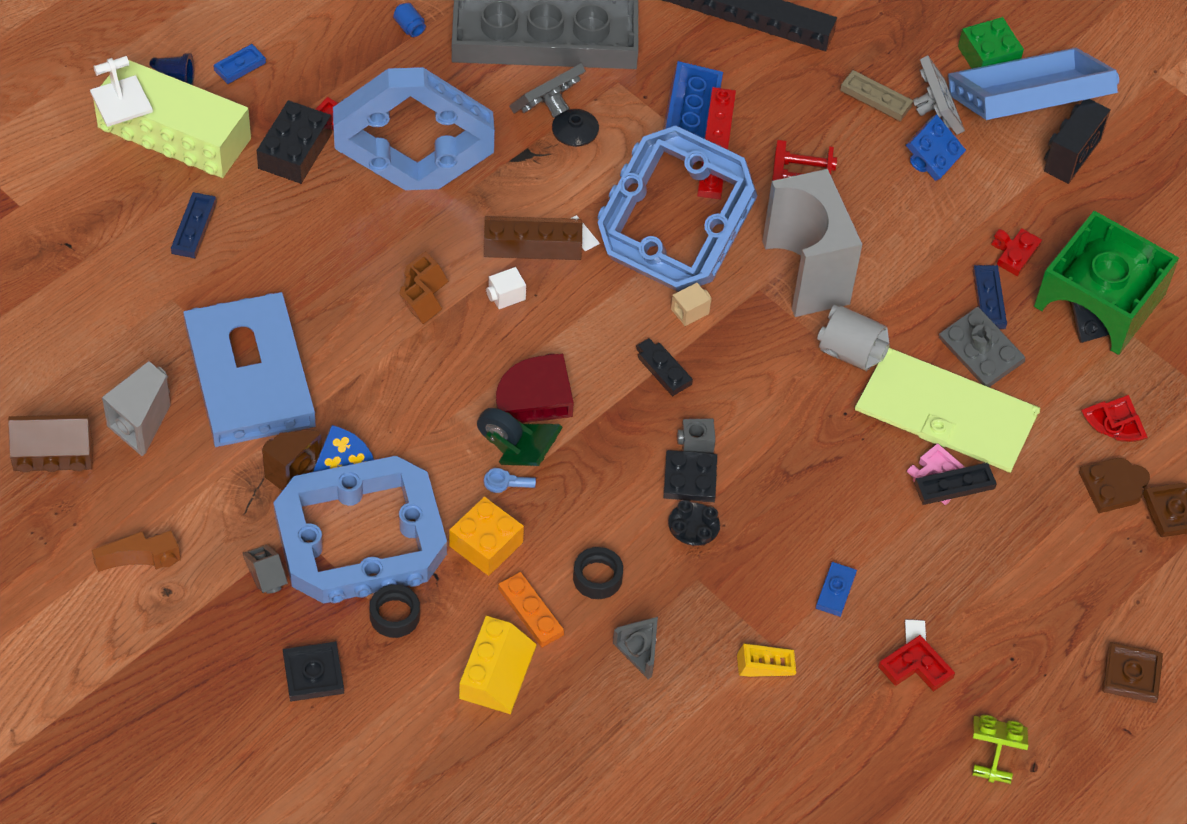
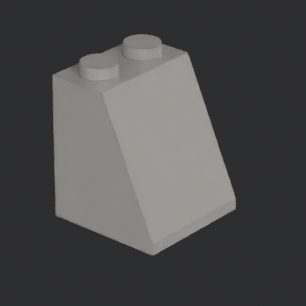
(138, 406)

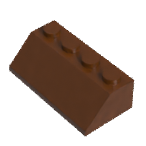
(533, 238)

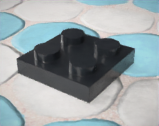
(690, 476)
(313, 671)

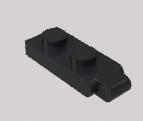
(663, 367)

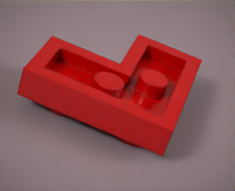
(917, 658)

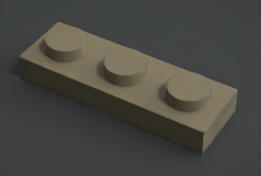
(876, 95)

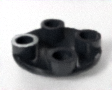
(694, 523)

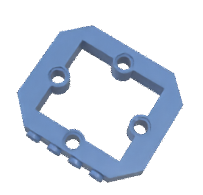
(452, 154)
(644, 159)
(365, 478)

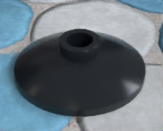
(575, 127)

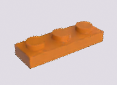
(531, 609)

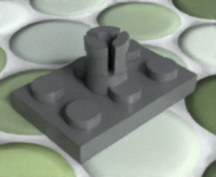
(550, 93)
(982, 347)

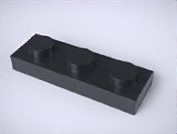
(955, 483)

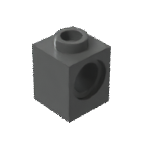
(703, 430)

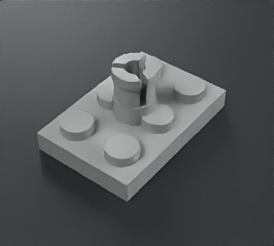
(938, 97)

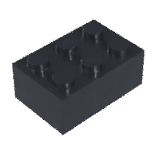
(1076, 140)
(294, 141)

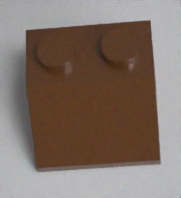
(290, 456)

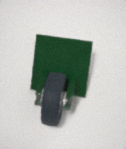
(517, 441)

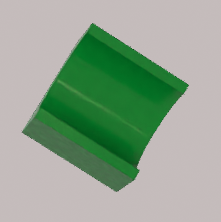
(1110, 275)

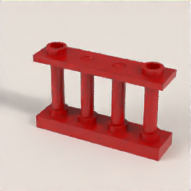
(717, 132)
(784, 157)

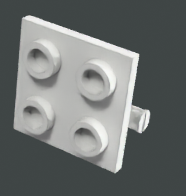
(121, 98)

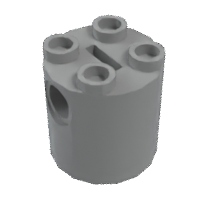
(854, 338)

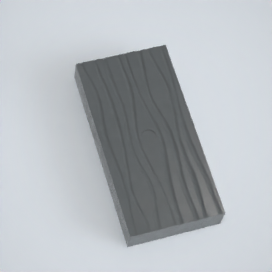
(546, 32)

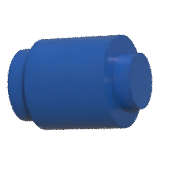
(409, 19)

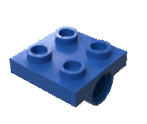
(934, 148)

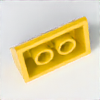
(497, 666)

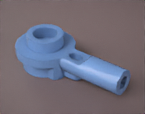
(499, 480)

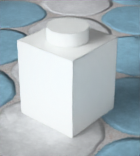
(506, 288)

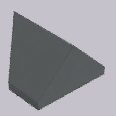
(638, 644)

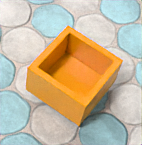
(486, 536)

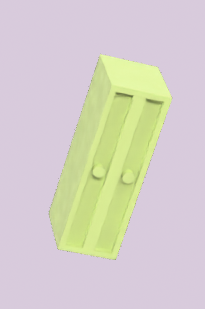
(184, 122)

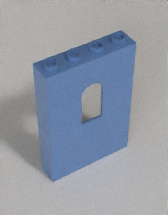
(1032, 83)
(252, 398)

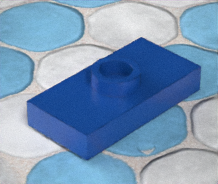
(239, 63)
(836, 589)

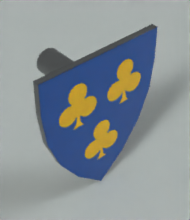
(341, 449)

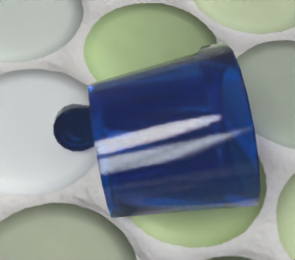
(177, 67)

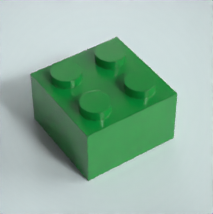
(989, 43)

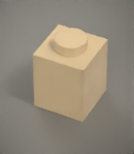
(691, 304)

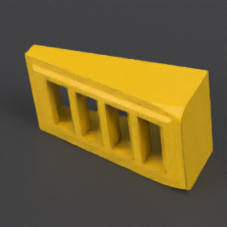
(749, 664)

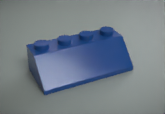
(691, 97)

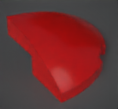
(1116, 420)

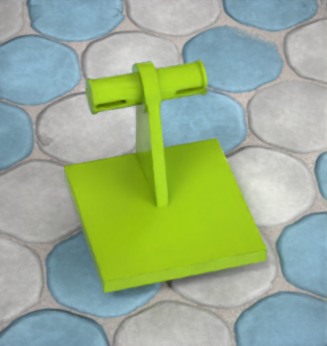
(1001, 733)

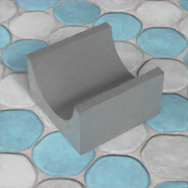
(813, 222)

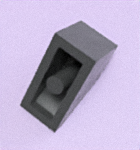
(265, 568)

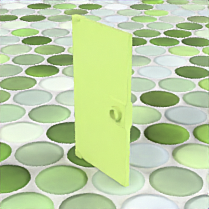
(948, 409)

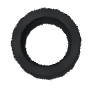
(598, 590)
(394, 593)

